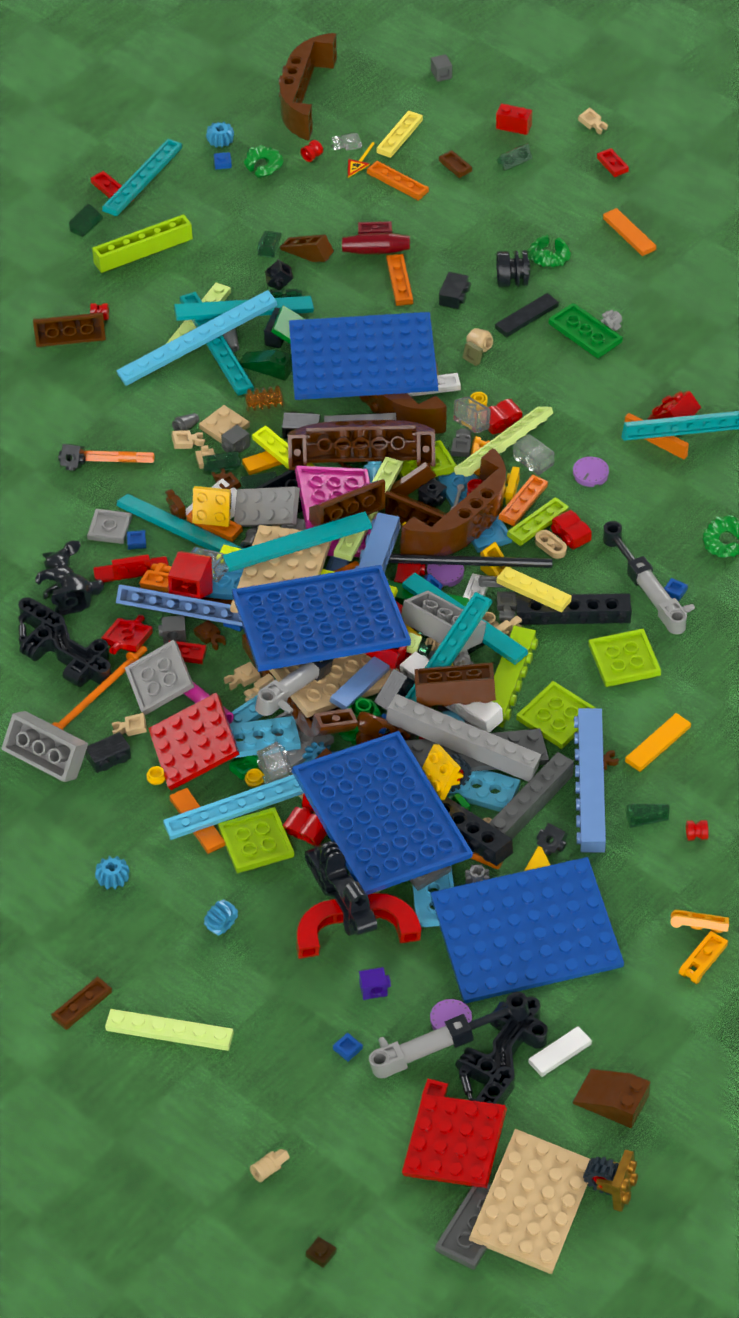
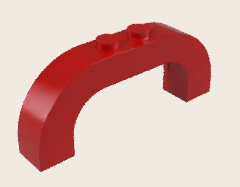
(329, 912)

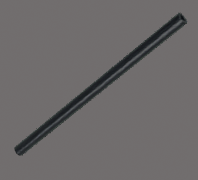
(471, 560)

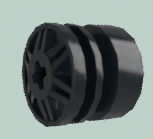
(513, 268)

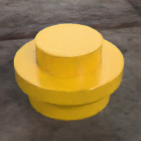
(155, 775)
(254, 778)

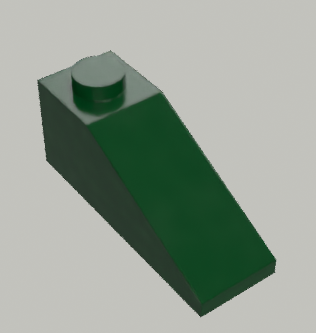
(268, 362)

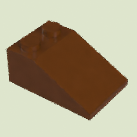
(614, 1095)

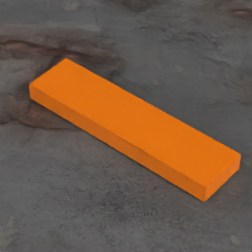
(397, 180)
(629, 232)
(399, 279)
(669, 443)
(523, 500)
(208, 837)

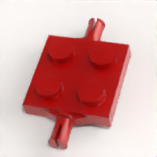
(127, 634)

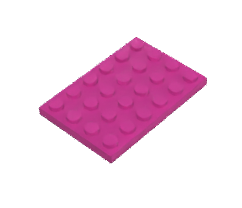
(324, 483)

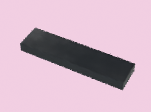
(526, 315)

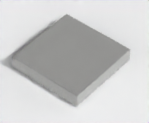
(109, 526)

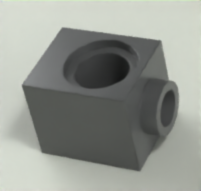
(441, 67)
(235, 440)
(173, 629)

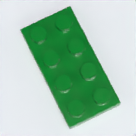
(585, 330)

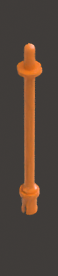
(131, 658)

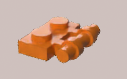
(156, 578)

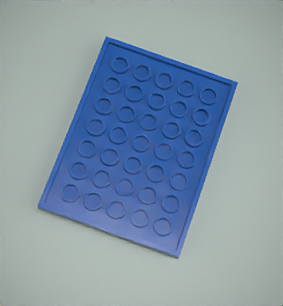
(363, 356)
(320, 617)
(382, 812)
(526, 930)

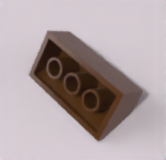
(69, 329)
(366, 499)
(406, 508)
(455, 684)

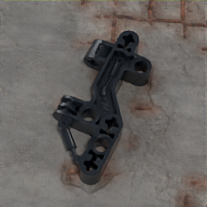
(53, 636)
(330, 872)
(500, 1061)

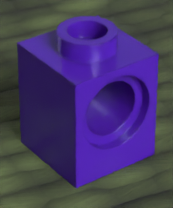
(374, 983)

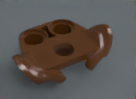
(370, 725)

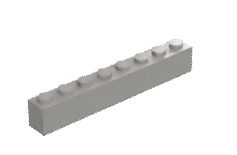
(463, 738)

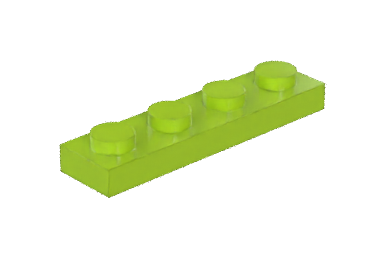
(536, 521)

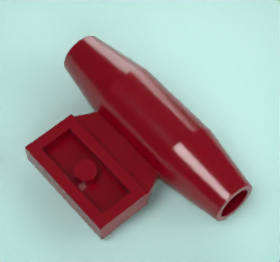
(375, 239)

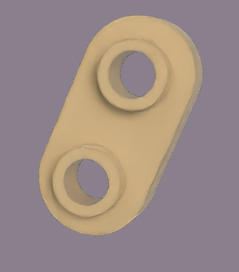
(550, 544)

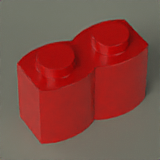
(503, 416)
(571, 529)
(305, 826)

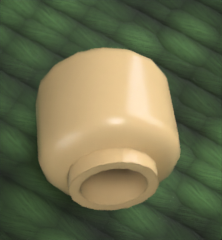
(481, 338)

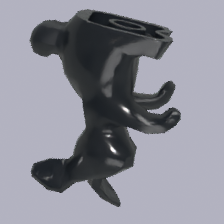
(72, 591)

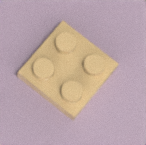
(221, 422)

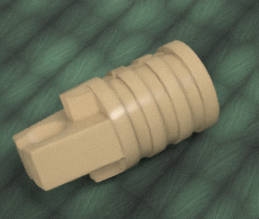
(268, 1164)

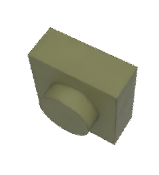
(472, 353)

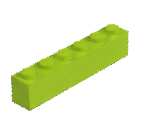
(142, 243)
(509, 676)

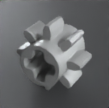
(612, 319)
(476, 874)

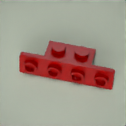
(127, 568)

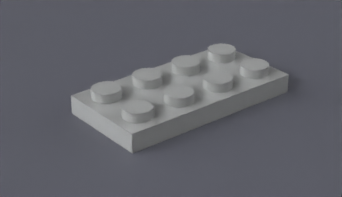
(266, 506)

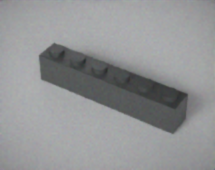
(534, 795)

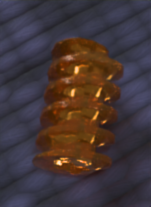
(263, 398)

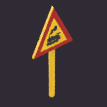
(356, 166)

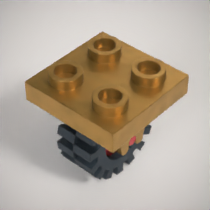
(613, 1177)

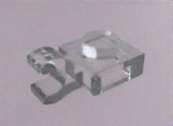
(349, 142)

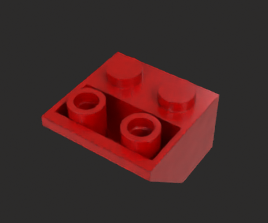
(676, 406)
(191, 575)

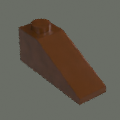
(312, 248)

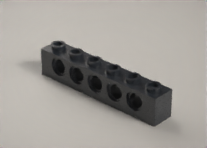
(581, 610)
(480, 835)

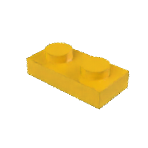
(512, 481)

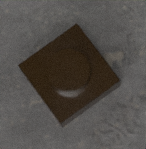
(321, 1252)

